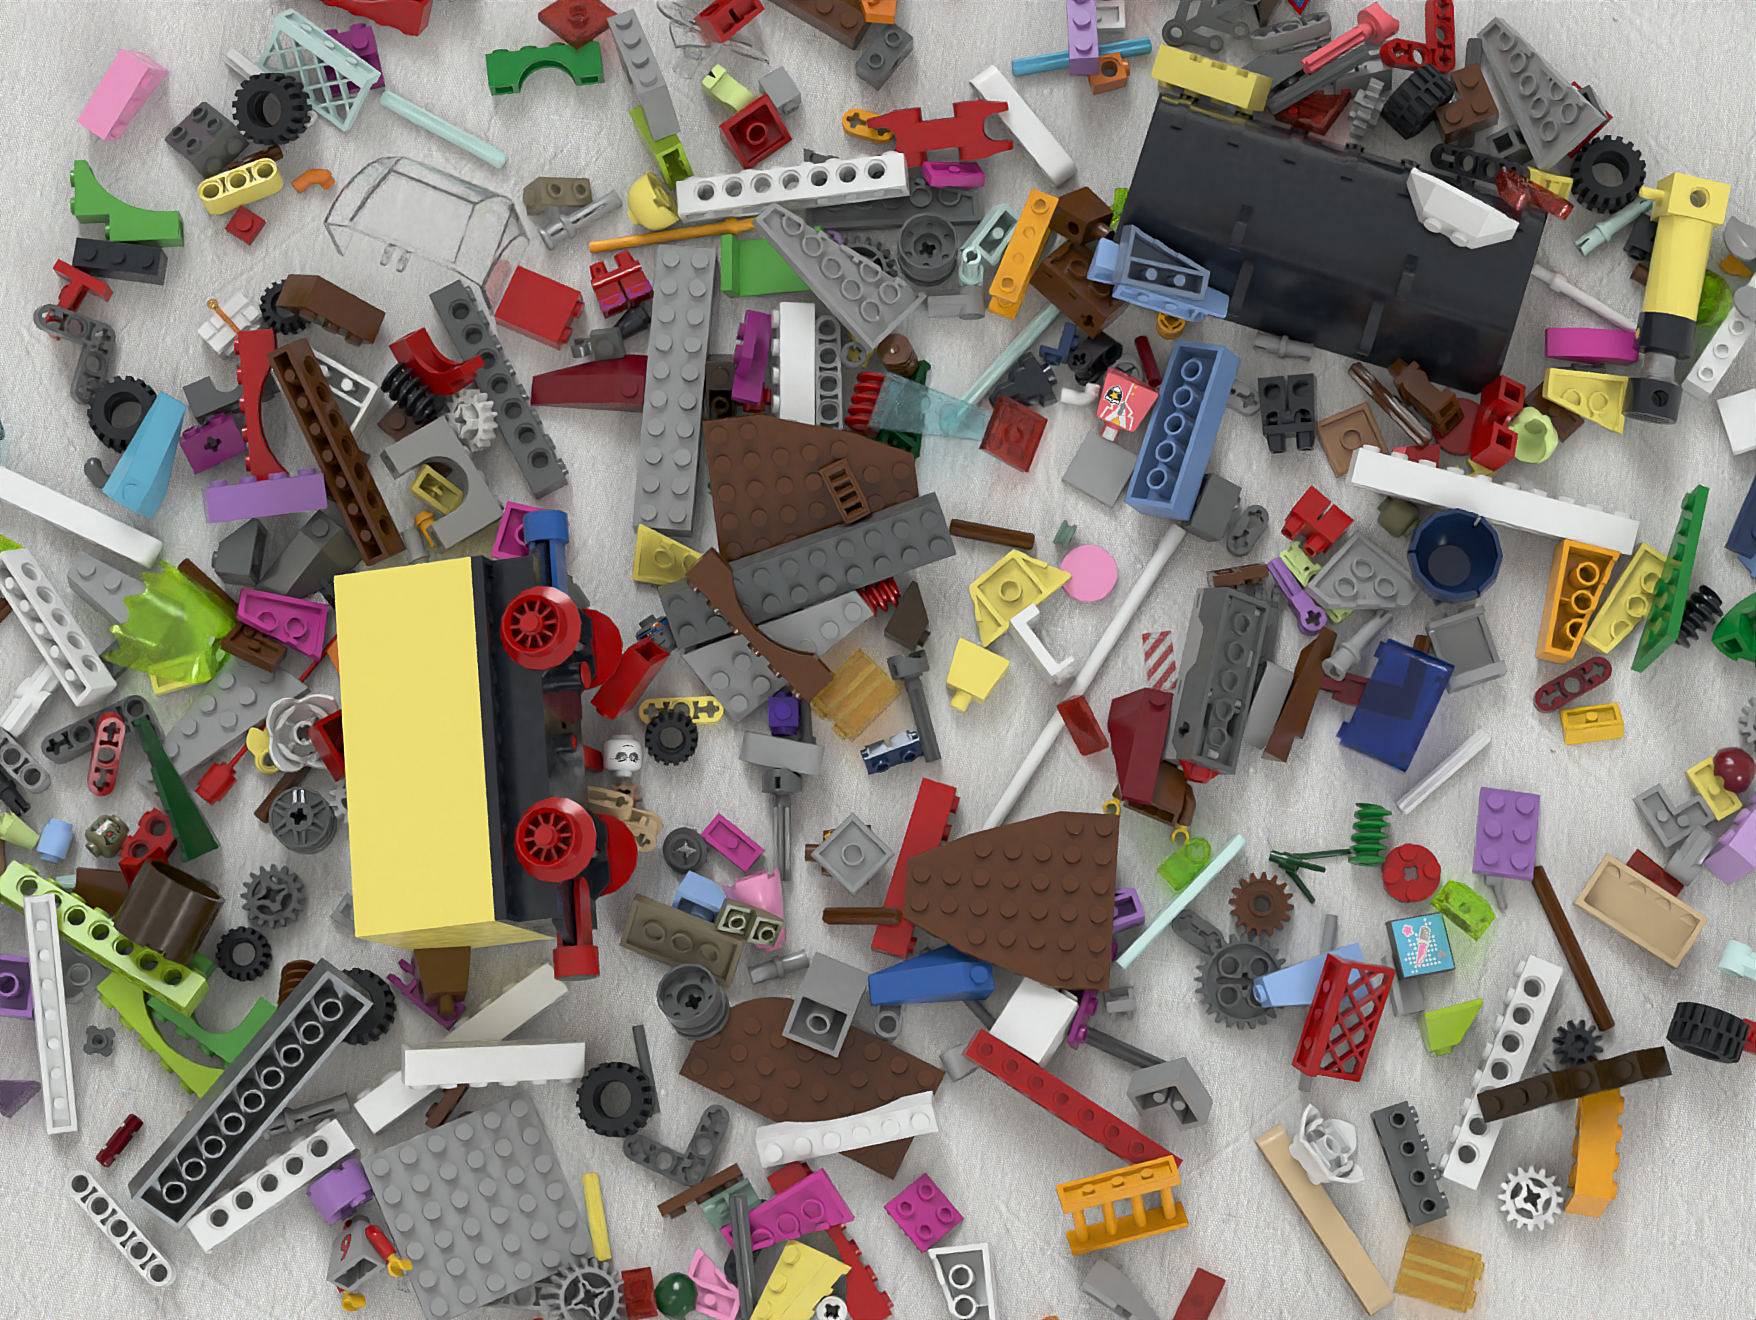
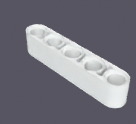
(1025, 128)
(108, 1222)

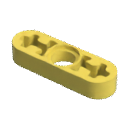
(703, 704)

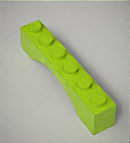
(135, 1013)

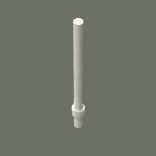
(1559, 283)

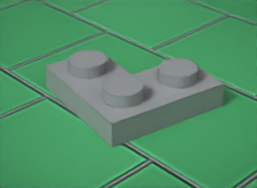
(1668, 822)

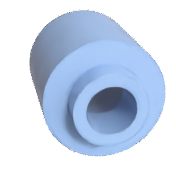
(55, 841)

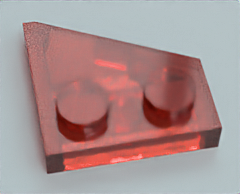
(1315, 111)

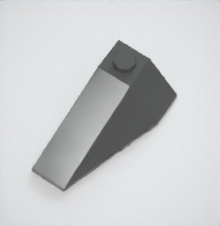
(315, 552)

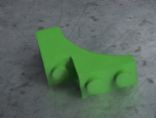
(124, 222)

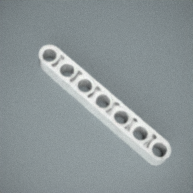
(78, 519)

